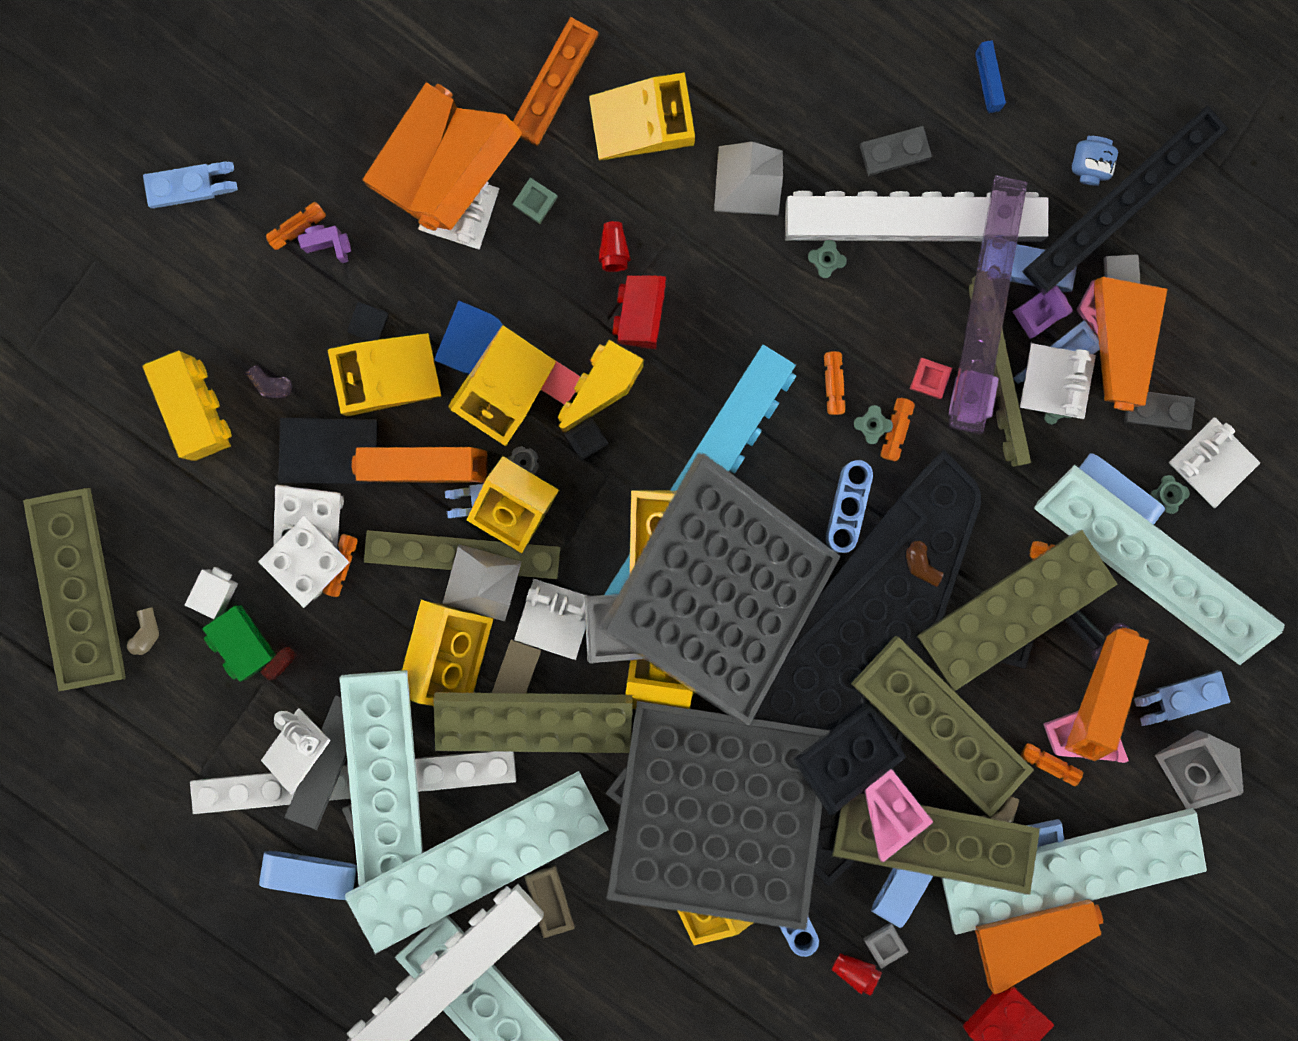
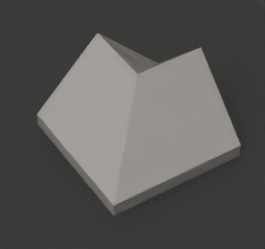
(749, 179)
(481, 582)
(1202, 769)

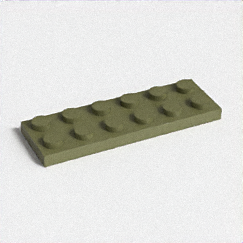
(74, 589)
(1017, 610)
(532, 722)
(942, 726)
(950, 848)

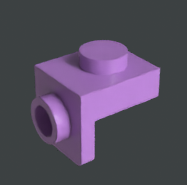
(319, 238)
(1042, 311)

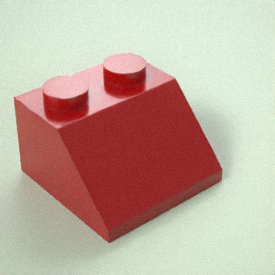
(641, 311)
(1008, 1018)

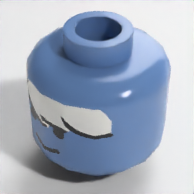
(1094, 160)

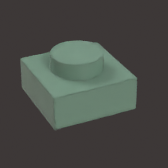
(535, 200)

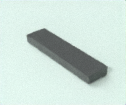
(318, 784)

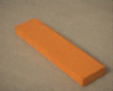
(554, 80)

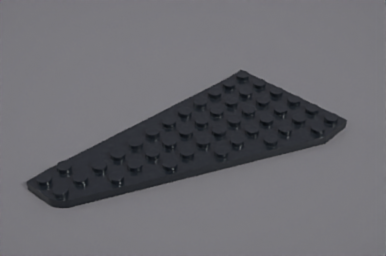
(868, 607)

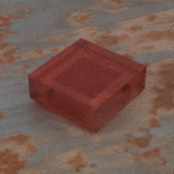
(279, 663)

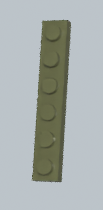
(1009, 414)
(441, 551)

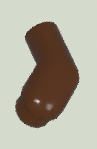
(919, 566)

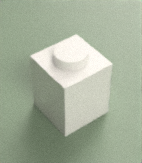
(212, 592)

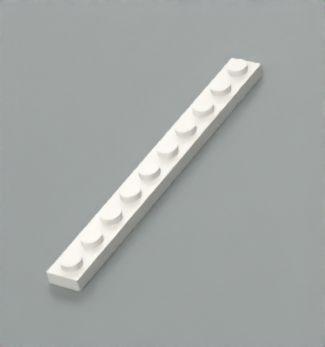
(431, 773)

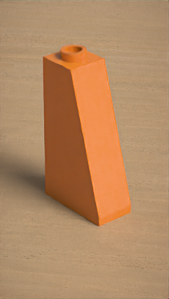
(411, 147)
(462, 166)
(1128, 337)
(420, 464)
(1108, 696)
(1032, 941)

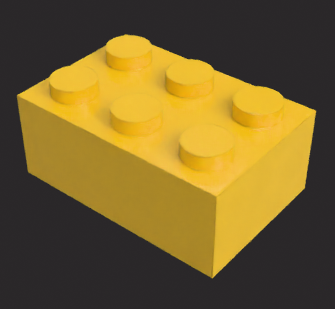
(187, 405)

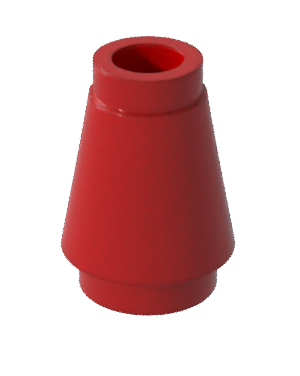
(614, 249)
(857, 973)

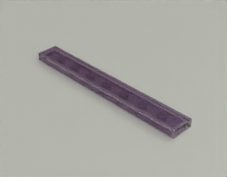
(988, 305)

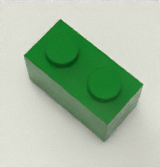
(238, 643)

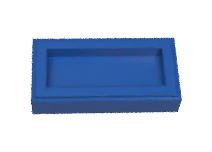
(990, 77)

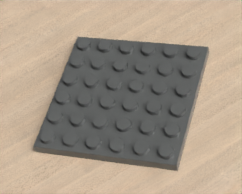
(721, 590)
(717, 818)

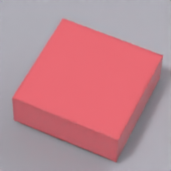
(931, 378)
(560, 383)

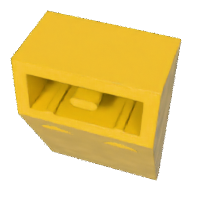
(643, 117)
(384, 373)
(608, 381)
(502, 385)

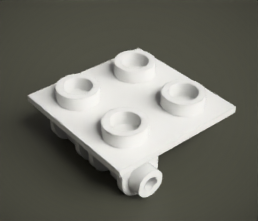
(473, 223)
(1057, 381)
(1214, 462)
(318, 506)
(304, 562)
(553, 619)
(294, 748)

